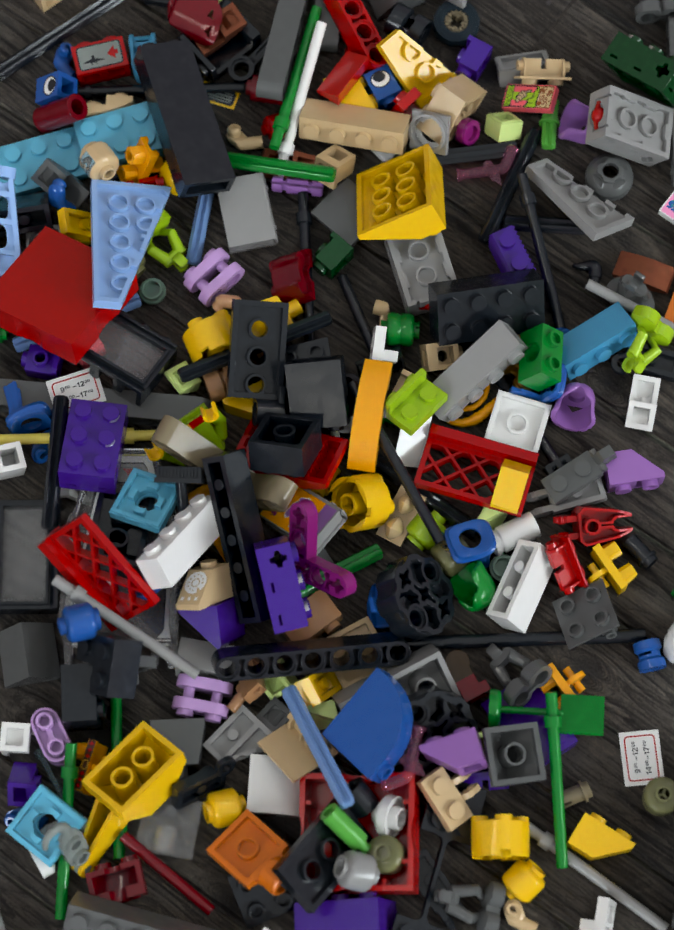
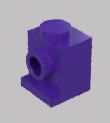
(474, 58)
(48, 369)
(22, 783)

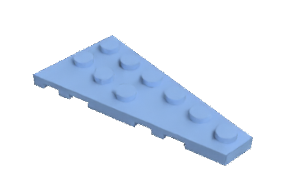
(121, 230)

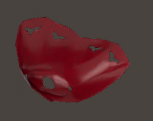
(192, 19)

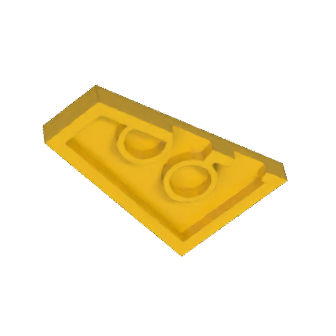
(413, 65)

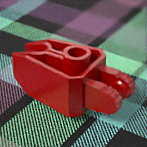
(593, 524)

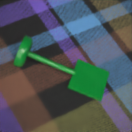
(579, 713)

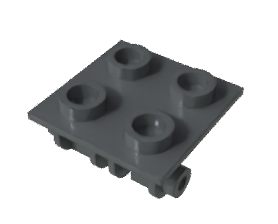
(586, 614)

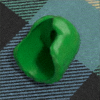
(473, 587)

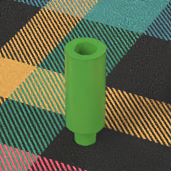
(345, 828)

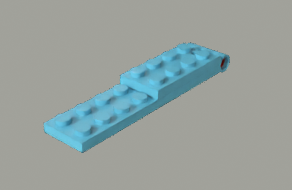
(116, 128)

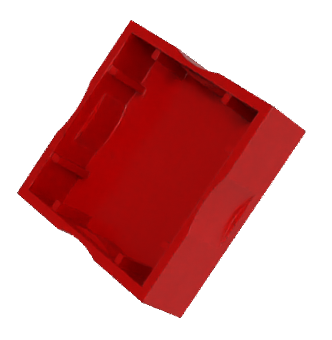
(50, 296)
(316, 795)

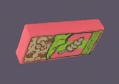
(530, 98)

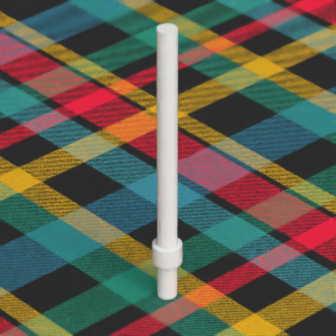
(287, 148)

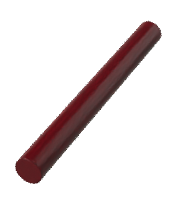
(167, 873)

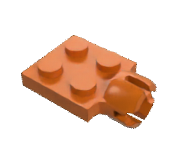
(250, 852)

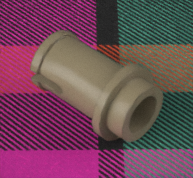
(577, 794)

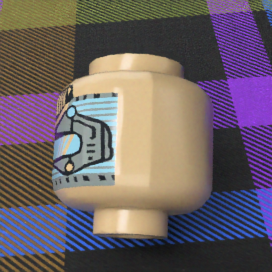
(98, 161)

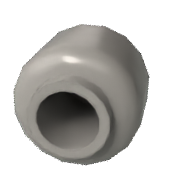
(356, 871)

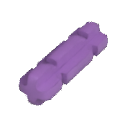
(296, 185)

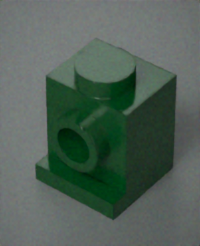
(333, 256)

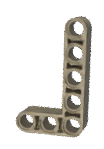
(189, 448)

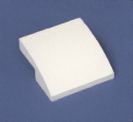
(271, 789)

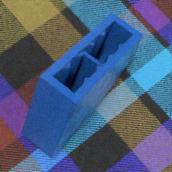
(374, 726)

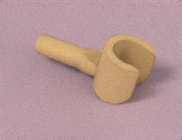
(381, 309)

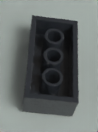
(470, 306)

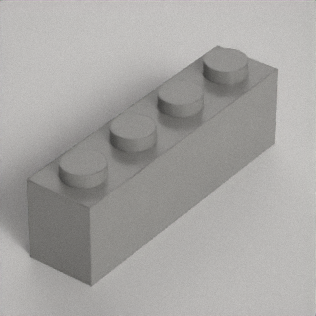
(478, 368)

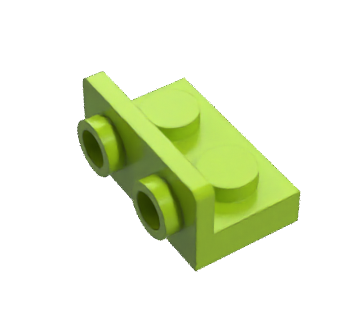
(414, 402)

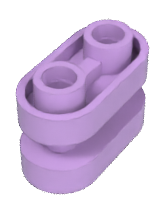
(213, 262)
(211, 710)
(50, 735)

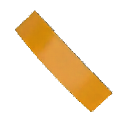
(368, 415)

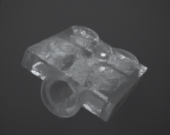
(171, 831)

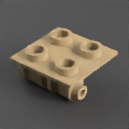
(290, 751)

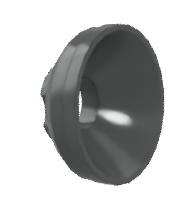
(609, 188)

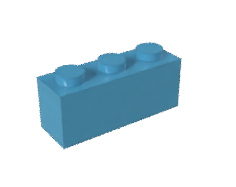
(597, 340)

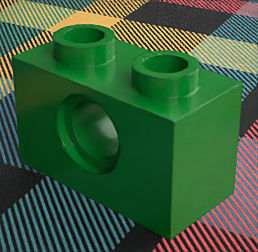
(543, 359)

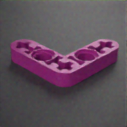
(305, 521)

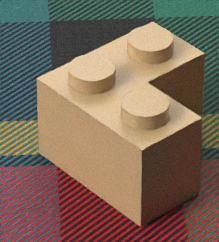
(456, 98)

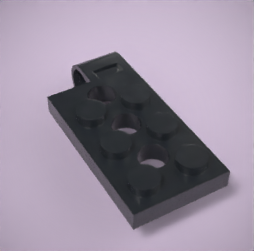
(273, 345)
(310, 849)

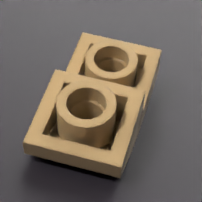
(113, 102)

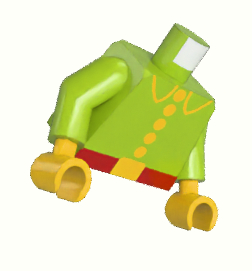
(206, 422)

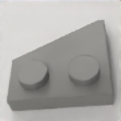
(237, 736)

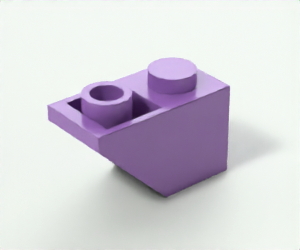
(631, 472)
(457, 752)

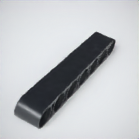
(300, 649)

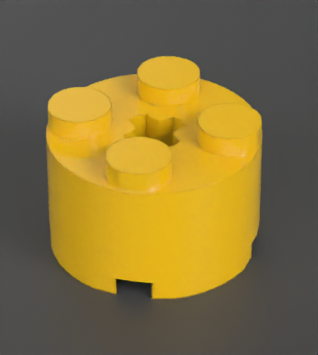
(207, 335)
(364, 500)
(500, 837)

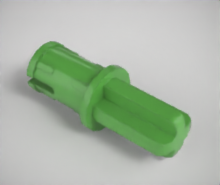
(549, 125)

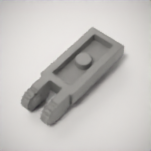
(587, 496)

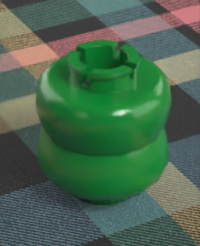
(401, 329)

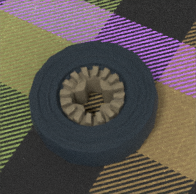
(450, 34)

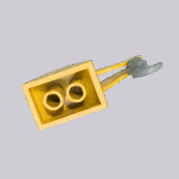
(126, 787)

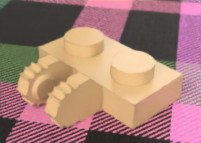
(445, 798)

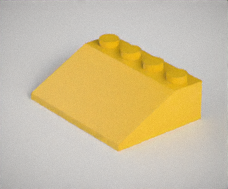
(401, 198)

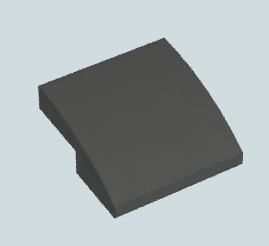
(339, 211)

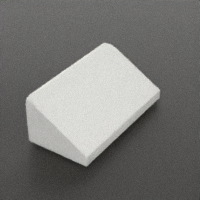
(412, 447)

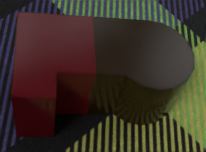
(466, 682)

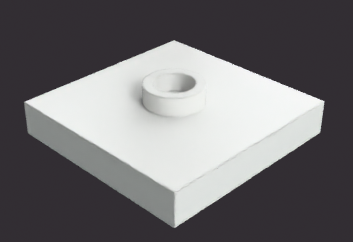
(518, 421)

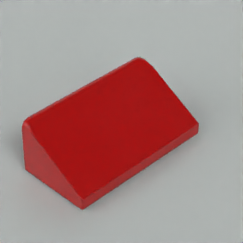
(343, 77)

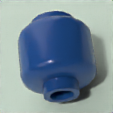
(79, 622)

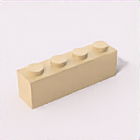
(354, 126)

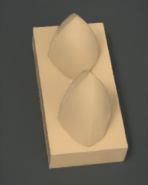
(395, 526)

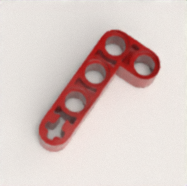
(356, 23)

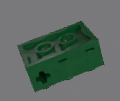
(642, 66)

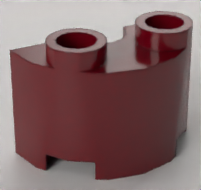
(292, 277)
(119, 882)

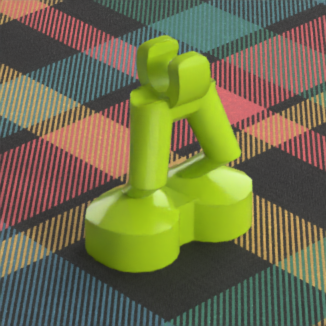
(176, 256)
(650, 329)

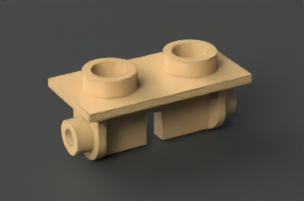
(531, 71)

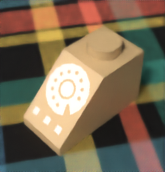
(205, 586)

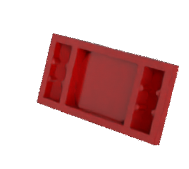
(322, 468)

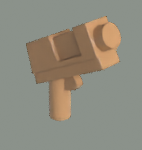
(247, 690)

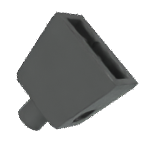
(187, 736)

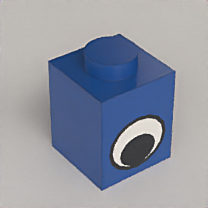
(382, 86)
(54, 87)

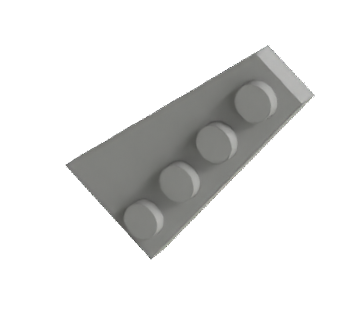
(577, 201)

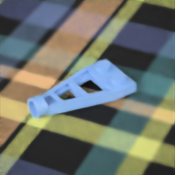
(13, 248)

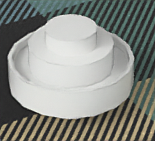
(389, 816)

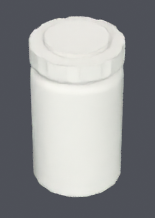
(510, 532)

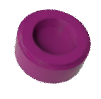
(467, 131)

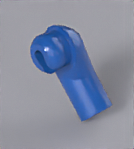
(63, 59)

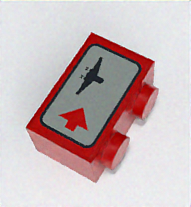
(100, 60)

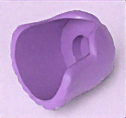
(572, 120)
(579, 396)

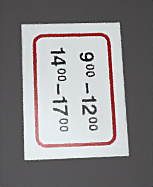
(77, 386)
(640, 756)

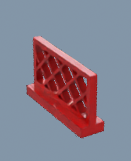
(481, 453)
(77, 569)

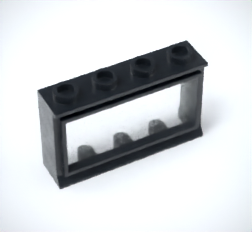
(131, 356)
(23, 567)

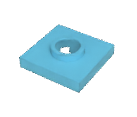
(137, 487)
(25, 825)

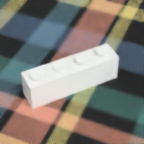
(179, 544)

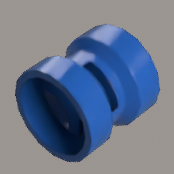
(649, 655)

